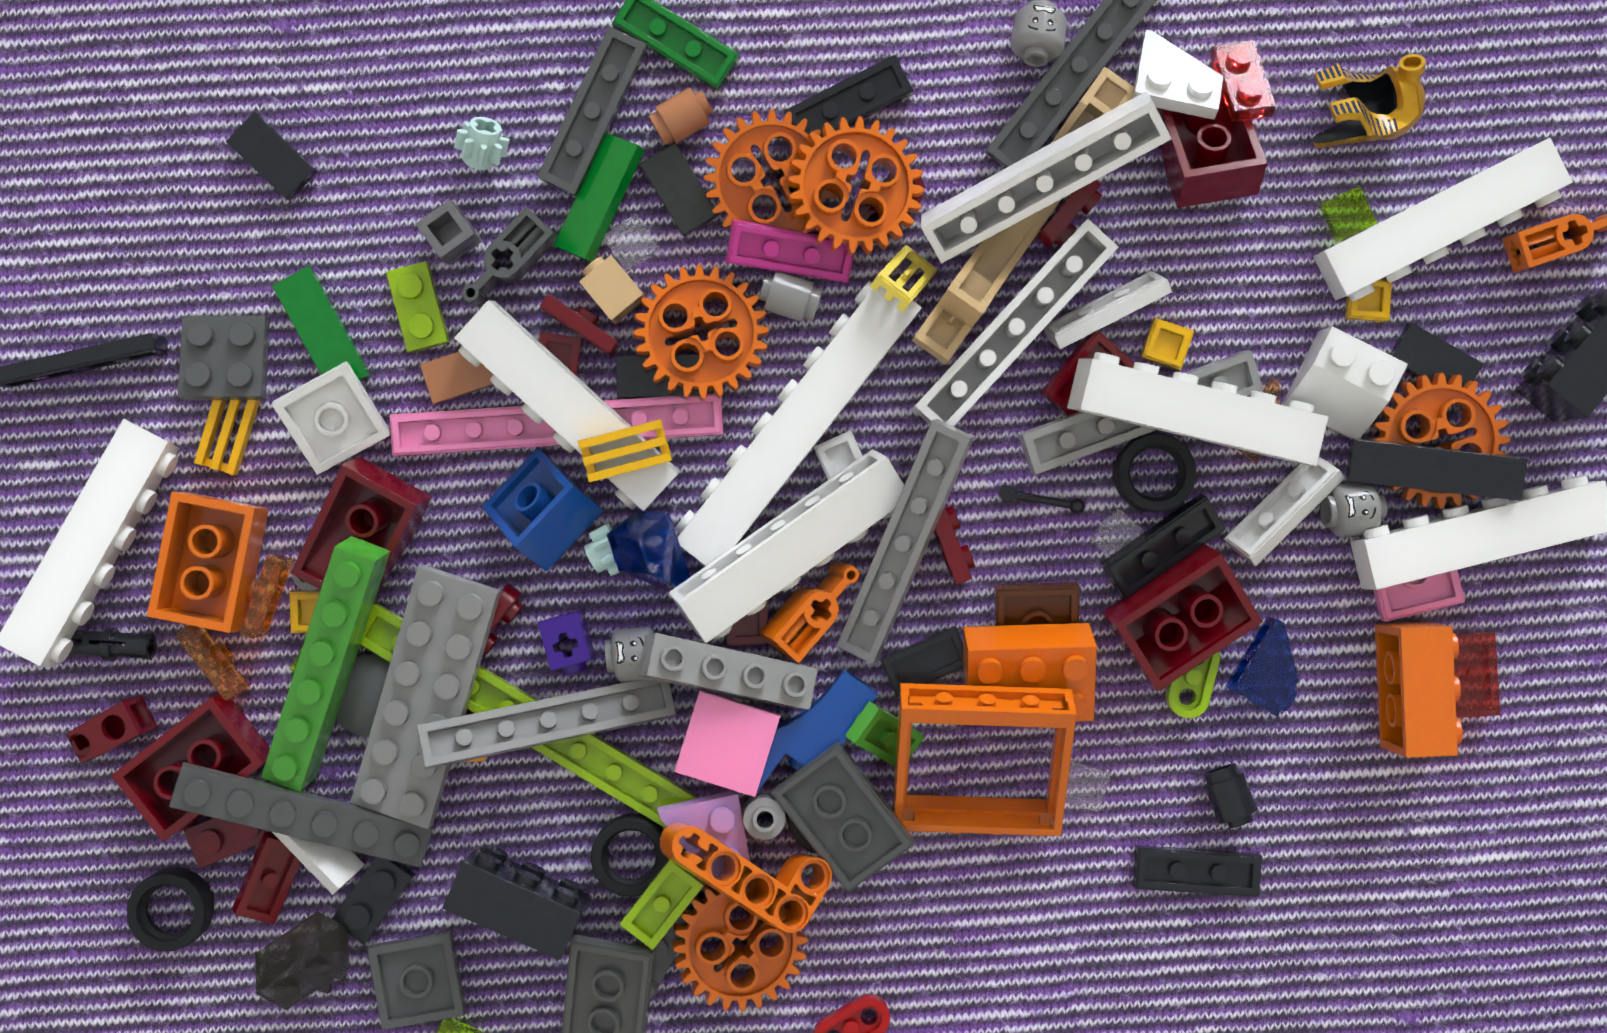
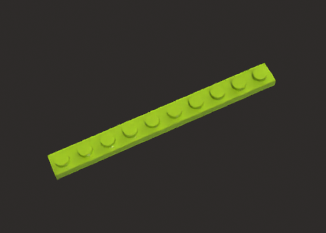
(584, 756)

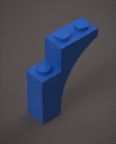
(822, 725)

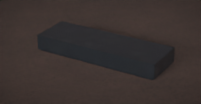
(854, 97)
(1162, 546)
(1197, 870)

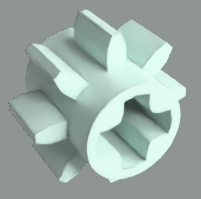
(481, 143)
(600, 552)

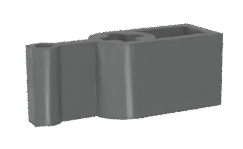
(524, 242)

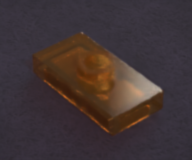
(265, 595)
(214, 661)

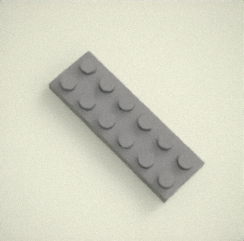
(425, 683)

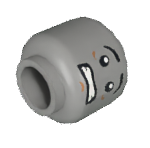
(1038, 33)
(1353, 509)
(625, 652)

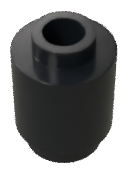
(1230, 795)

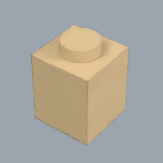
(611, 288)

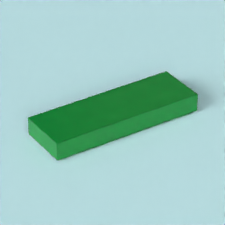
(677, 41)
(599, 197)
(318, 323)

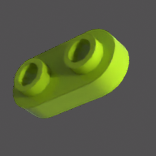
(1200, 682)

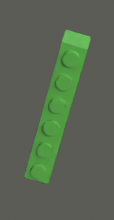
(325, 663)

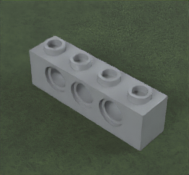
(727, 672)

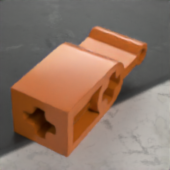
(1552, 240)
(795, 627)

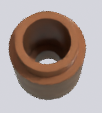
(681, 116)

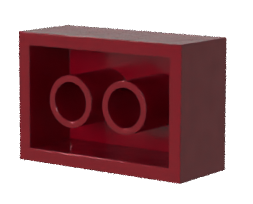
(211, 737)

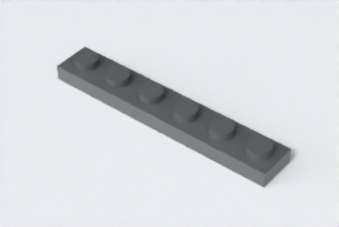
(1067, 80)
(298, 814)

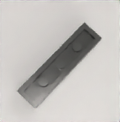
(592, 111)

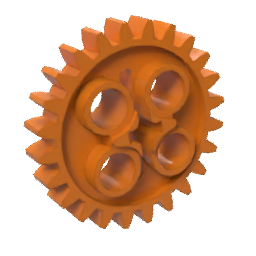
(737, 196)
(890, 199)
(689, 297)
(1430, 405)
(767, 964)

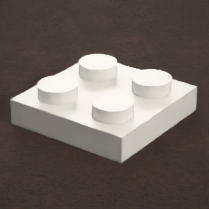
(331, 418)

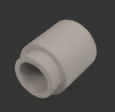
(790, 296)
(756, 805)

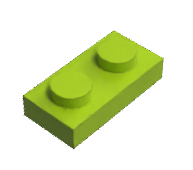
(418, 307)
(661, 904)

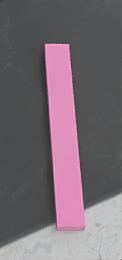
(514, 429)

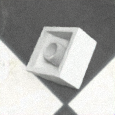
(1346, 381)

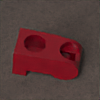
(111, 729)

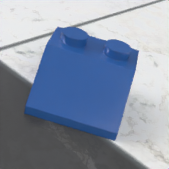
(542, 509)

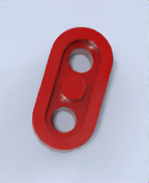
(849, 1020)

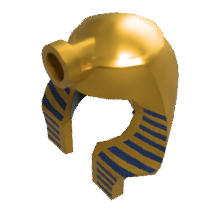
(1378, 104)

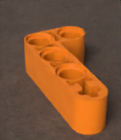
(739, 871)

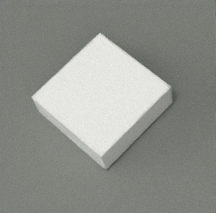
(837, 453)

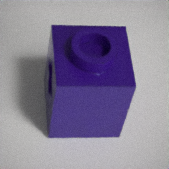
(553, 631)

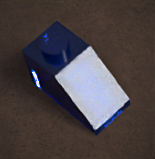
(649, 549)
(1267, 670)

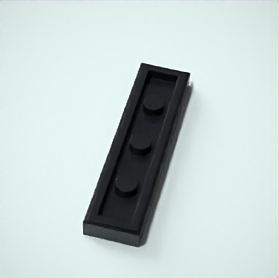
(82, 360)
(1436, 469)

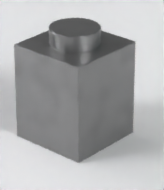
(449, 232)

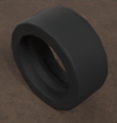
(1186, 471)
(600, 864)
(148, 932)

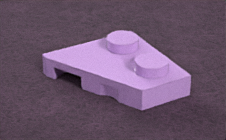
(717, 816)

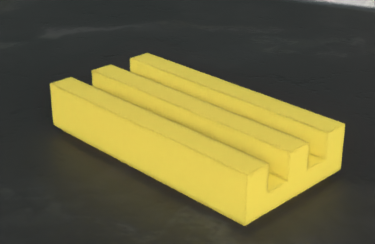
(894, 288)

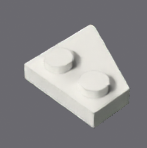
(1176, 79)

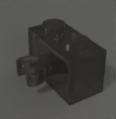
(302, 961)

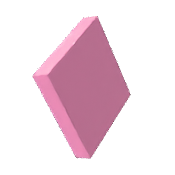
(1419, 596)
(727, 743)

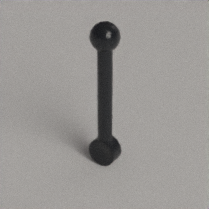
(1008, 493)

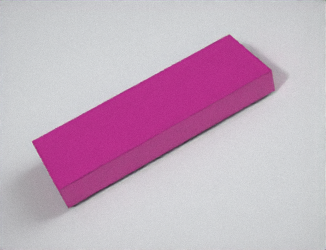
(786, 251)

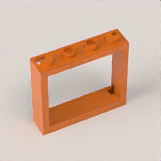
(985, 707)

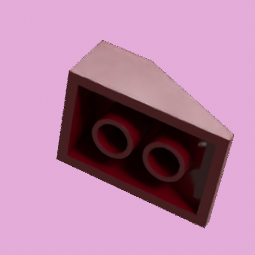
(1211, 157)
(362, 505)

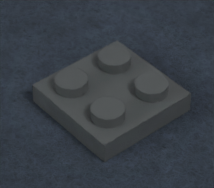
(223, 358)
(417, 980)

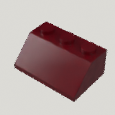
(1182, 617)

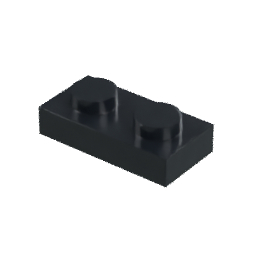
(373, 898)

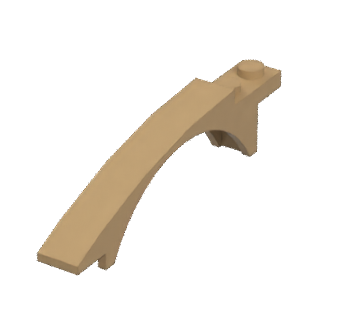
(998, 255)

